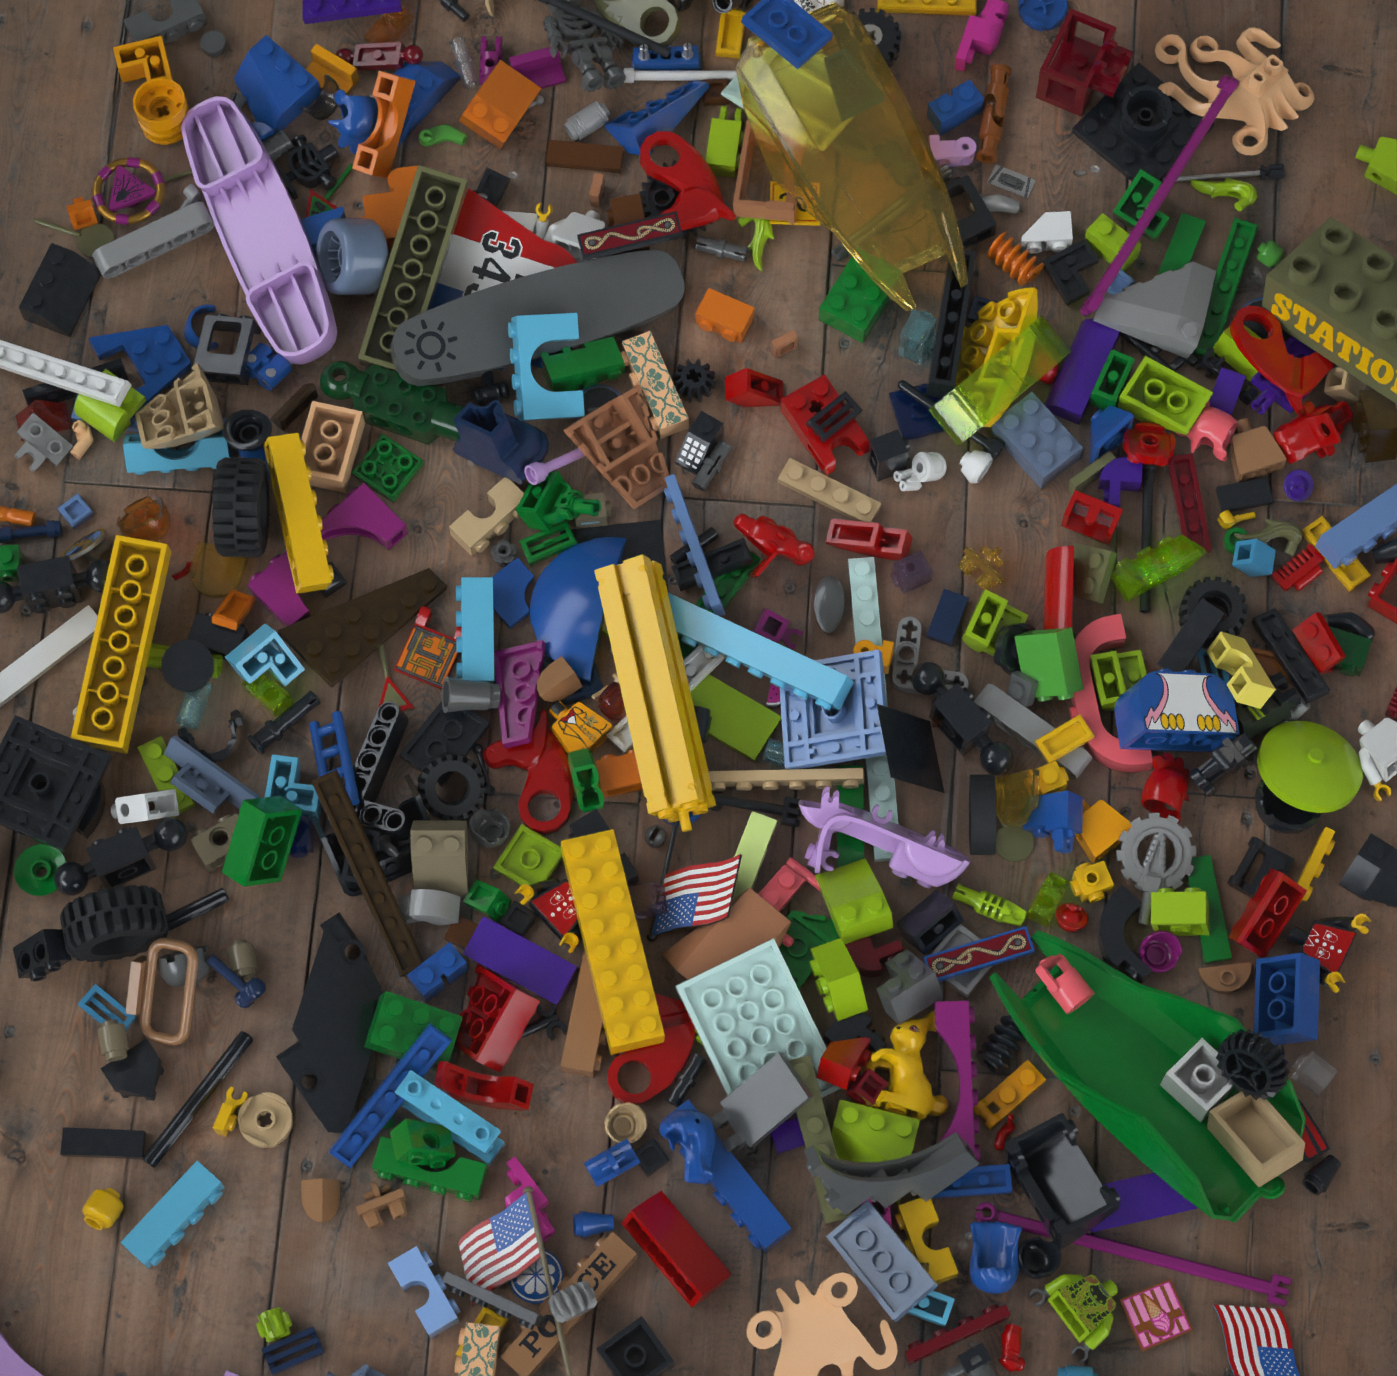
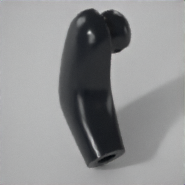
(1352, 623)

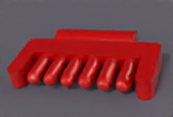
(1303, 574)

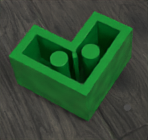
(1136, 200)

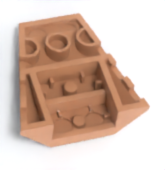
(623, 447)
(748, 925)

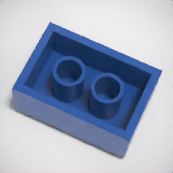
(1287, 998)

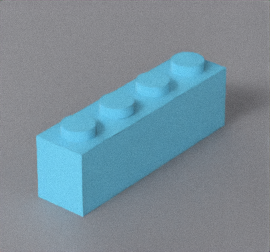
(476, 629)
(172, 1215)

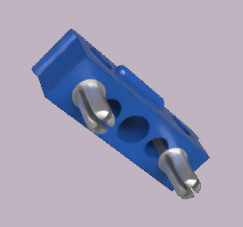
(679, 59)

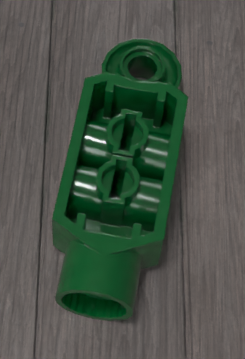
(392, 403)

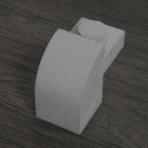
(430, 906)

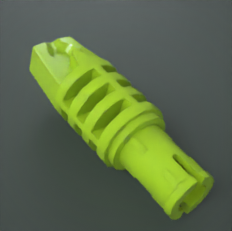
(991, 905)

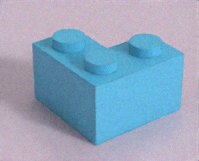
(262, 652)
(284, 782)

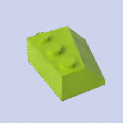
(872, 1134)

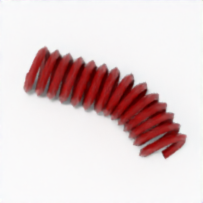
(182, 573)

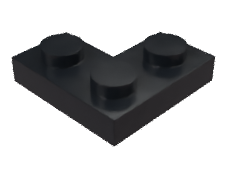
(1065, 269)

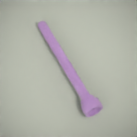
(538, 472)

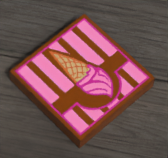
(1155, 1315)

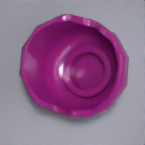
(1160, 951)

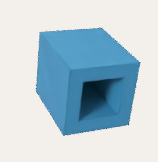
(1253, 557)

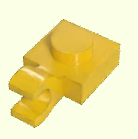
(227, 1115)

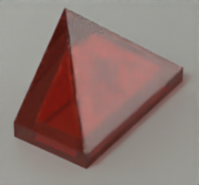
(51, 413)

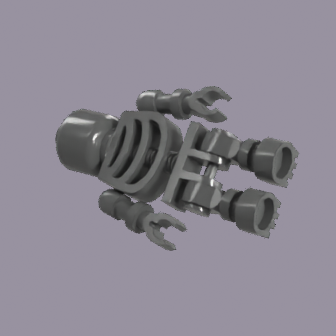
(584, 48)

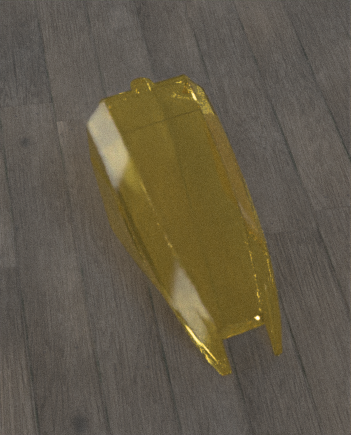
(852, 152)

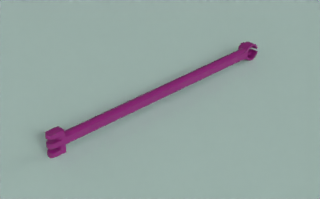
(1227, 86)
(1152, 1257)

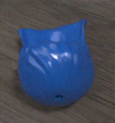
(697, 1138)
(994, 1256)

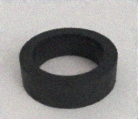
(982, 814)

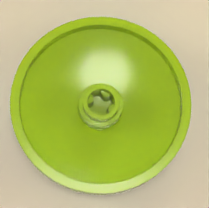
(1309, 766)

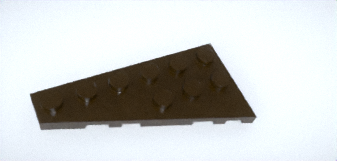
(350, 632)

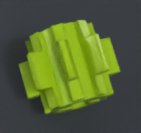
(274, 1324)

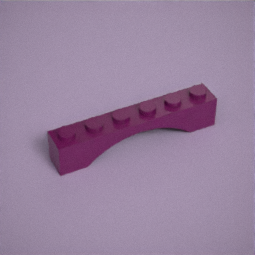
(953, 1025)

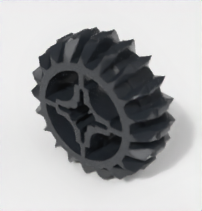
(1253, 1064)

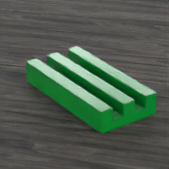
(532, 559)

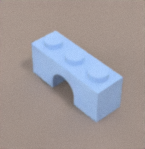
(438, 1312)

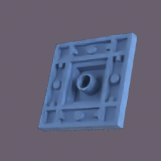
(834, 736)

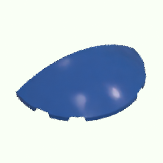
(568, 604)

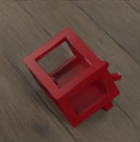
(1081, 65)

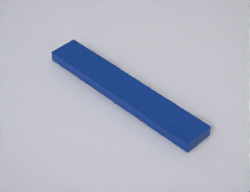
(384, 1101)

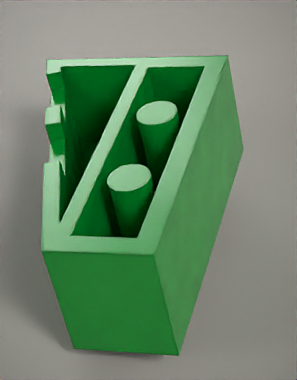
(583, 367)

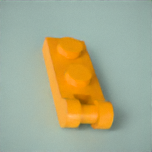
(1010, 1094)

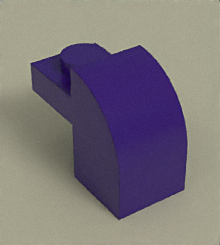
(1117, 476)

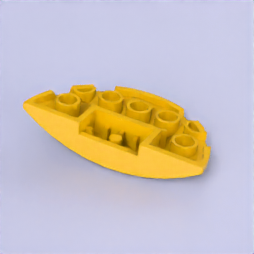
(993, 330)

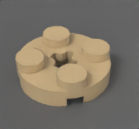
(271, 1134)

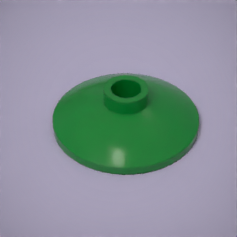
(31, 862)

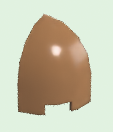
(557, 681)
(320, 1198)

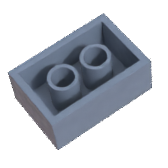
(1037, 440)

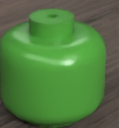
(1270, 253)

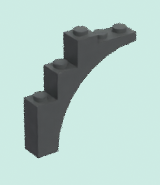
(887, 1181)

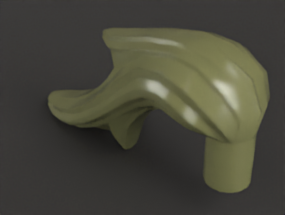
(1275, 529)

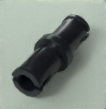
(685, 1079)

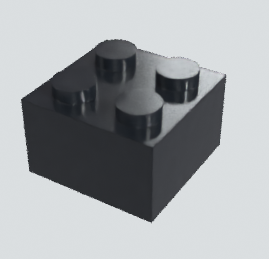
(635, 1352)

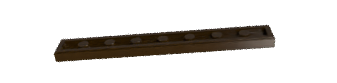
(368, 872)

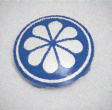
(532, 1284)

